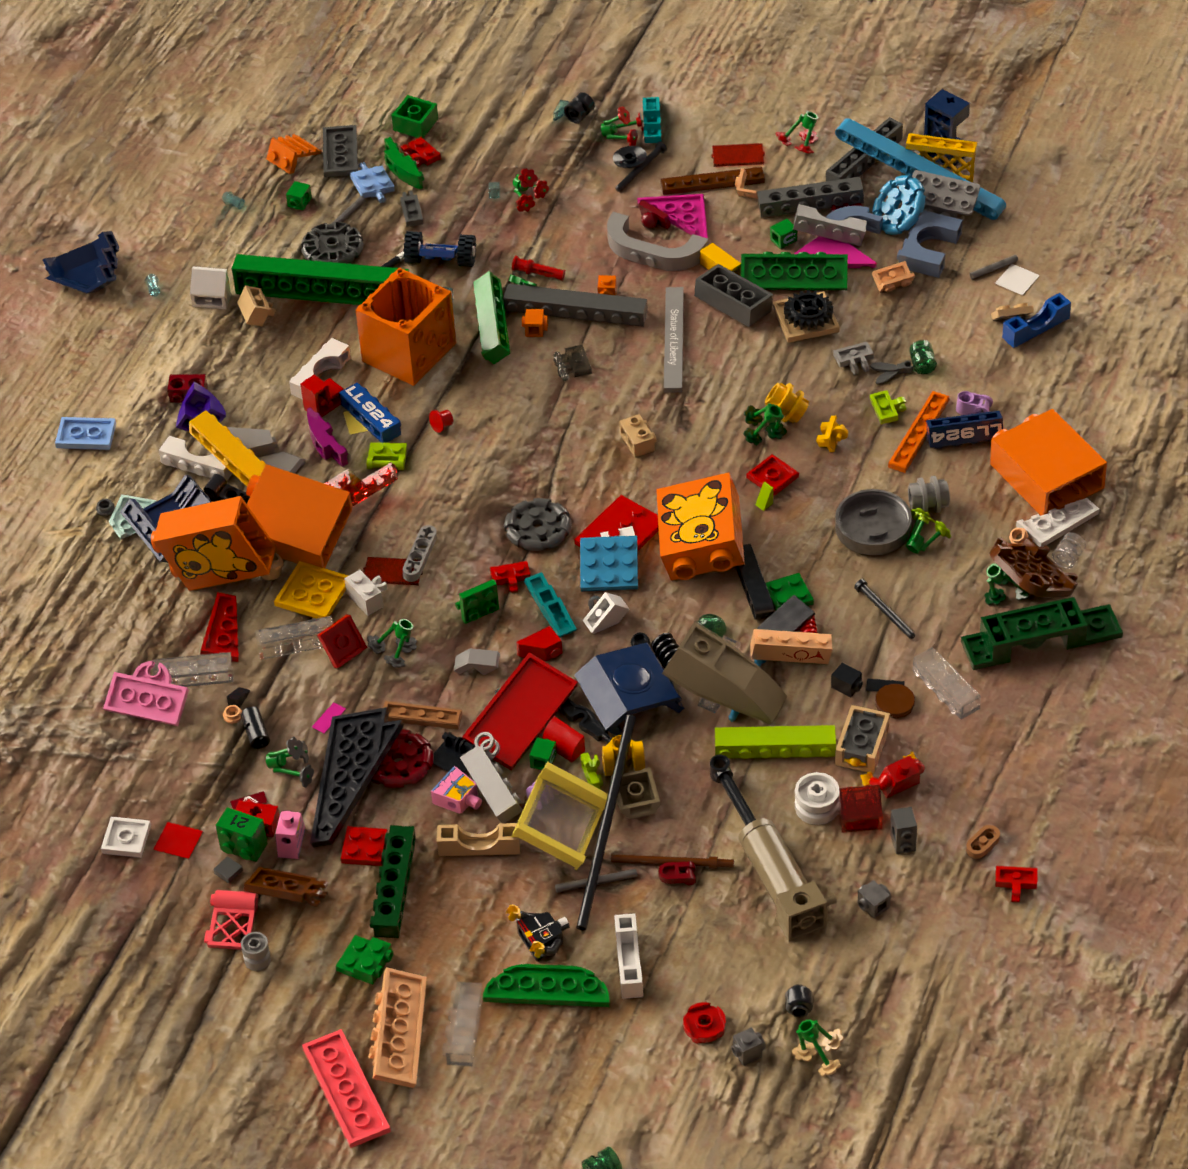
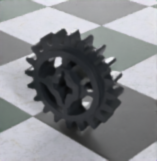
(808, 307)

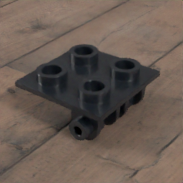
(450, 751)

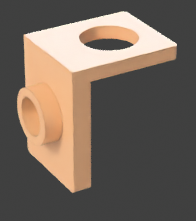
(739, 183)

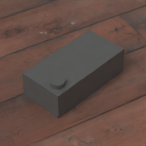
(733, 295)

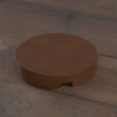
(895, 699)

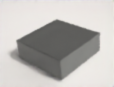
(228, 869)

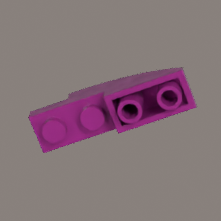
(323, 440)

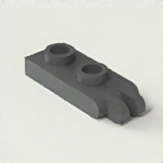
(411, 209)

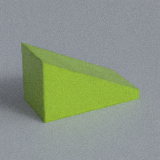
(765, 497)

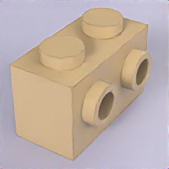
(637, 435)

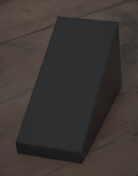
(237, 697)

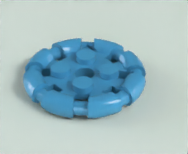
(910, 207)

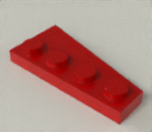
(222, 628)

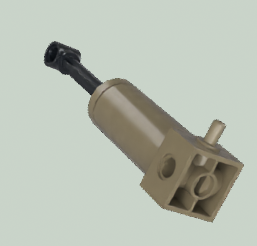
(798, 903)

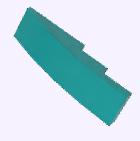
(651, 120)
(550, 604)

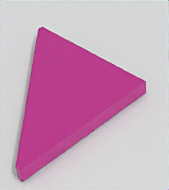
(684, 211)
(832, 246)

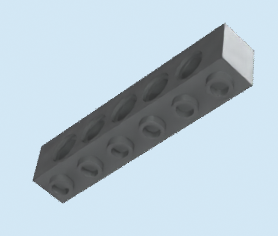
(857, 162)
(815, 195)

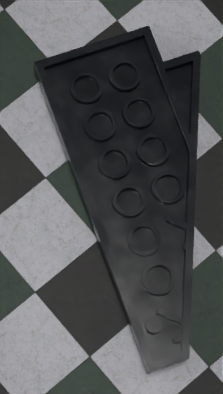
(352, 758)

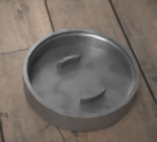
(873, 522)

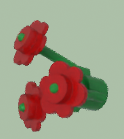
(522, 183)

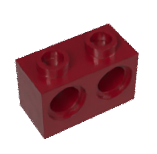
(181, 383)

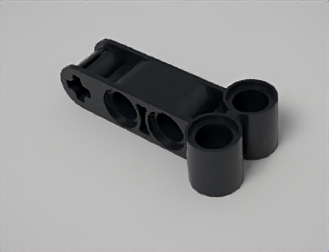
(218, 489)

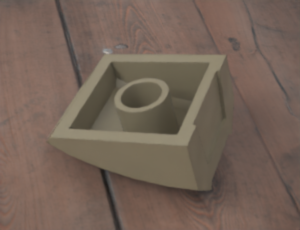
(638, 794)

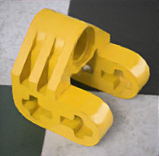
(610, 751)

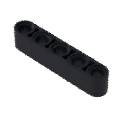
(754, 585)

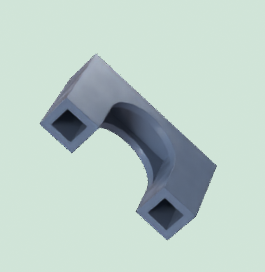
(929, 227)

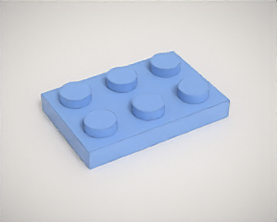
(85, 433)

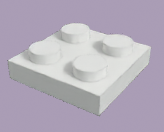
(126, 837)

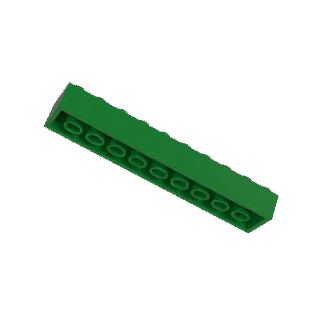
(308, 278)

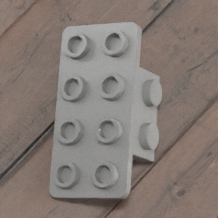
(947, 195)

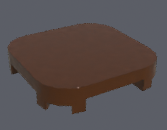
(1033, 569)

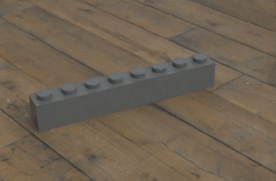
(576, 304)

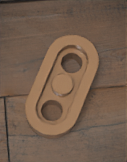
(982, 843)

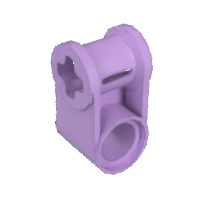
(972, 403)

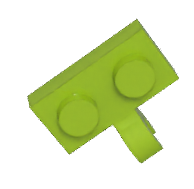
(886, 408)
(589, 768)

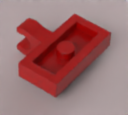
(510, 574)
(1016, 879)

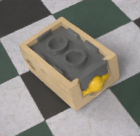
(862, 739)

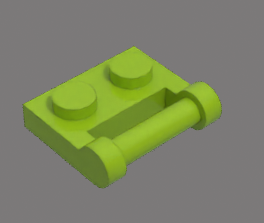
(383, 453)

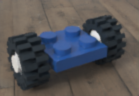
(414, 249)

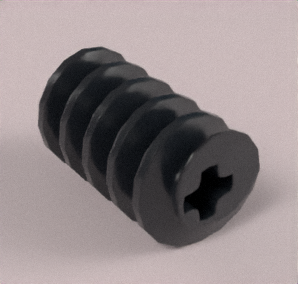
(664, 648)

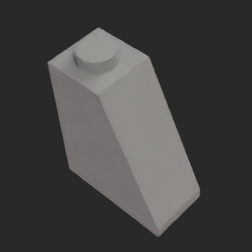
(257, 440)

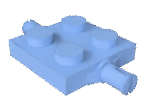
(372, 182)

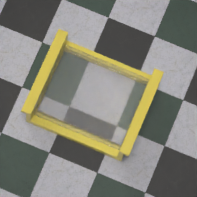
(561, 815)

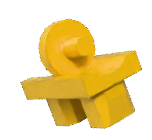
(832, 434)

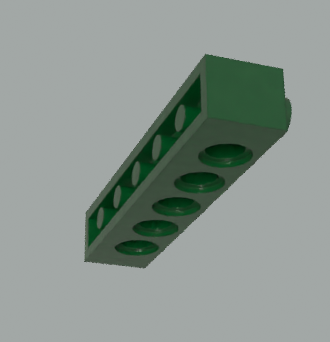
(394, 881)

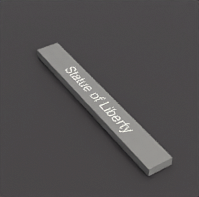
(673, 339)

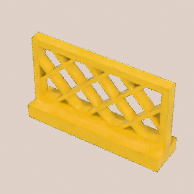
(944, 146)

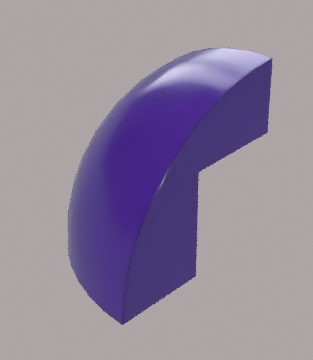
(197, 401)

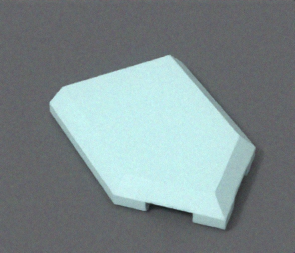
(117, 520)

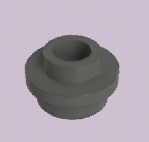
(105, 507)

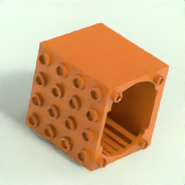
(406, 326)

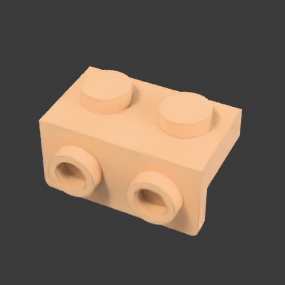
(893, 276)

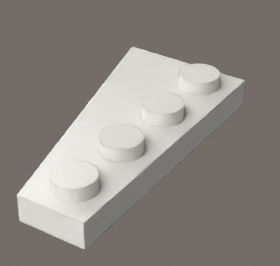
(1058, 522)

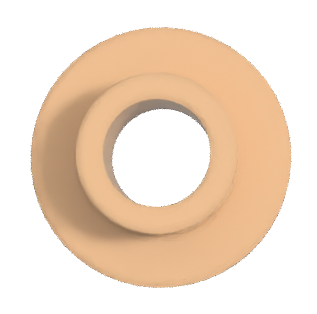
(1018, 532)
(232, 714)

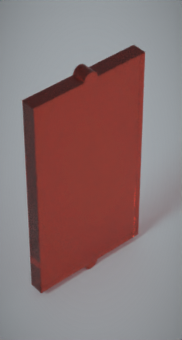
(738, 154)
(388, 569)

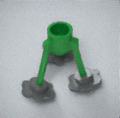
(404, 642)
(295, 749)

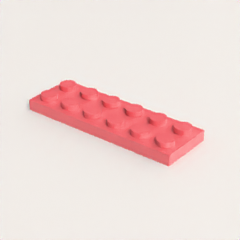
(346, 1088)

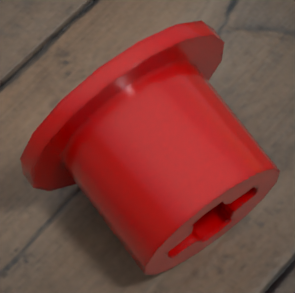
(439, 420)

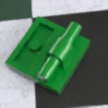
(478, 601)

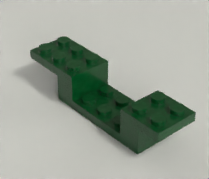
(1037, 623)

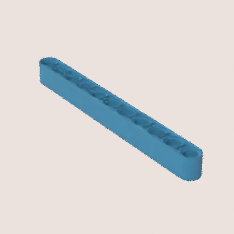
(908, 161)

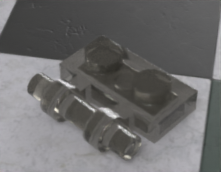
(577, 359)

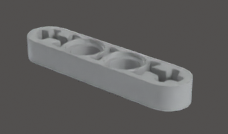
(419, 553)

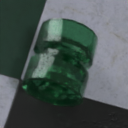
(922, 357)
(605, 1159)

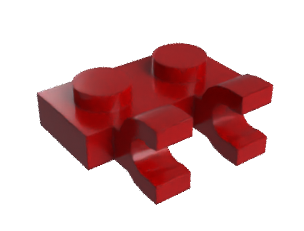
(421, 152)

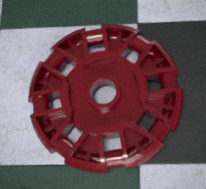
(410, 761)

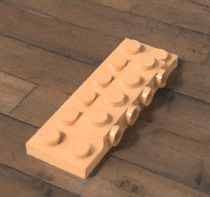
(398, 1028)

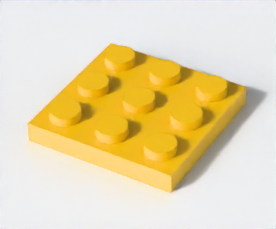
(311, 591)

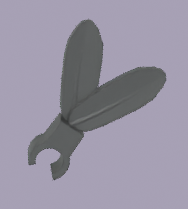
(891, 370)

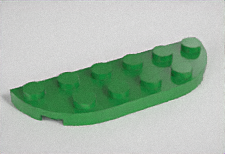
(547, 986)

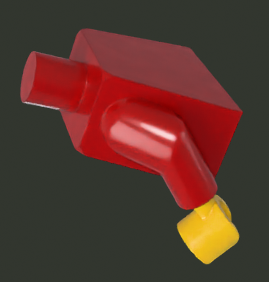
(897, 776)

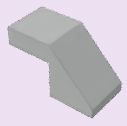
(482, 660)

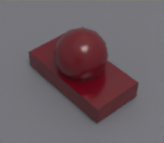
(652, 216)

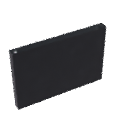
(788, 617)

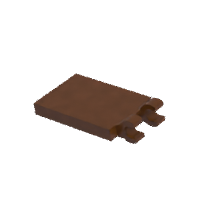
(286, 886)

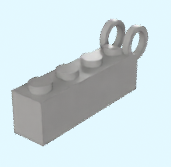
(489, 778)

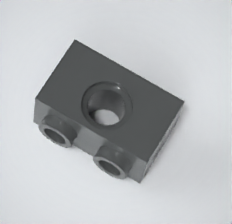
(903, 830)

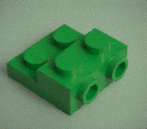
(365, 959)

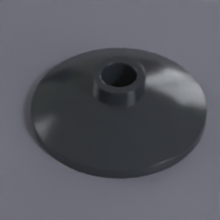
(629, 157)

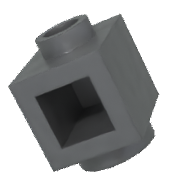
(874, 898)
(748, 1046)

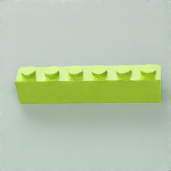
(776, 741)

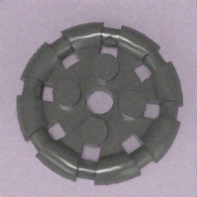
(344, 237)
(551, 530)

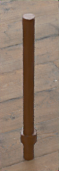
(711, 862)

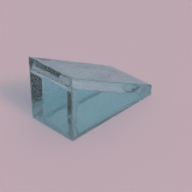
(559, 110)
(494, 189)

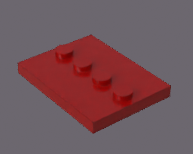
(623, 514)

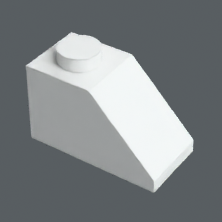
(606, 613)

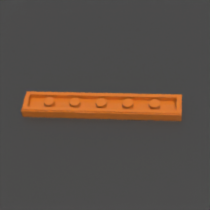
(918, 432)

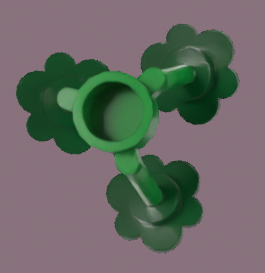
(771, 414)
(998, 576)

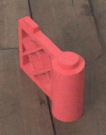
(231, 904)

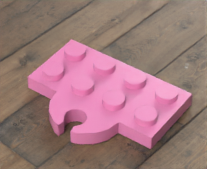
(147, 695)

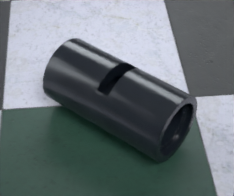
(255, 727)

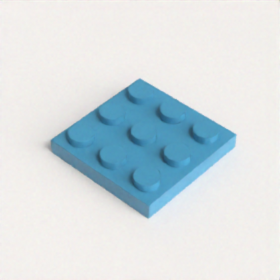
(608, 563)

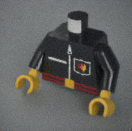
(539, 931)

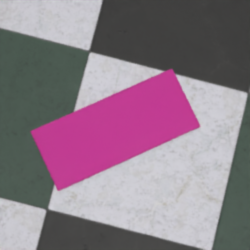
(324, 721)

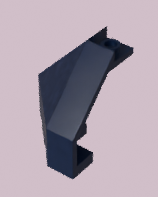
(86, 267)

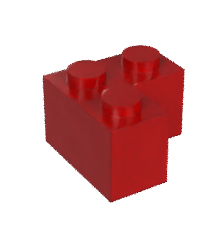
(320, 395)

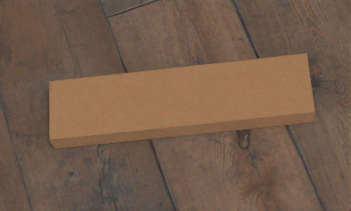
(424, 715)

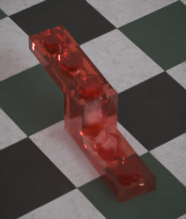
(366, 487)

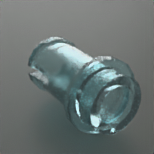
(233, 200)
(152, 283)

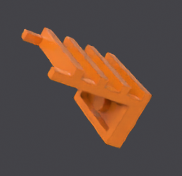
(286, 151)

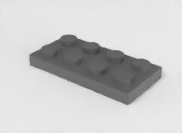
(340, 150)

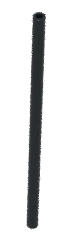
(606, 823)

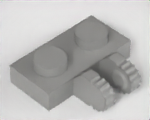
(854, 354)

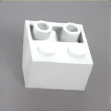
(210, 288)

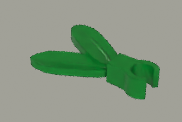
(520, 281)

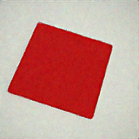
(178, 840)

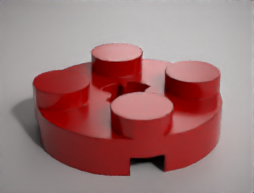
(704, 1033)

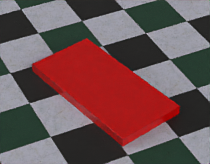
(522, 709)

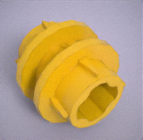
(791, 404)

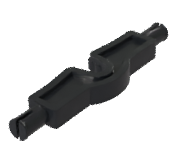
(588, 724)

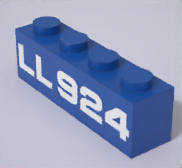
(370, 413)

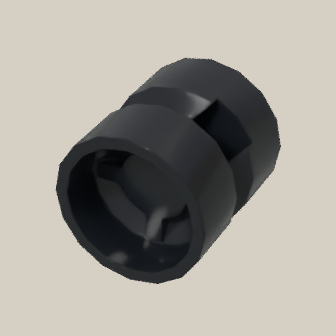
(579, 107)

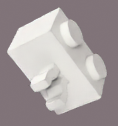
(365, 592)

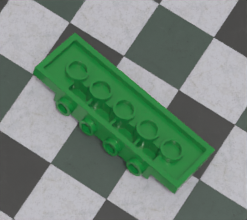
(796, 271)

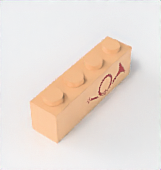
(791, 646)

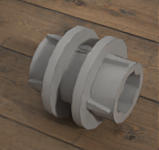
(928, 495)

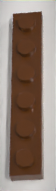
(710, 181)

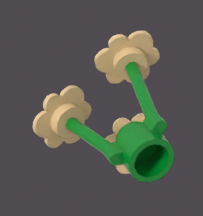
(809, 1031)

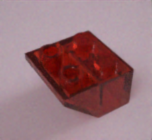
(860, 808)

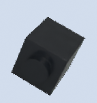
(846, 680)

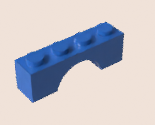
(1053, 312)

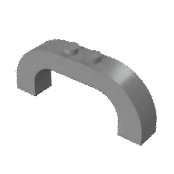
(650, 254)

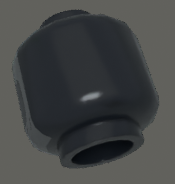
(799, 1000)

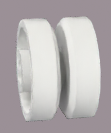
(817, 798)

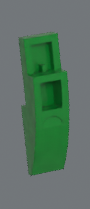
(402, 165)

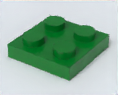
(784, 588)

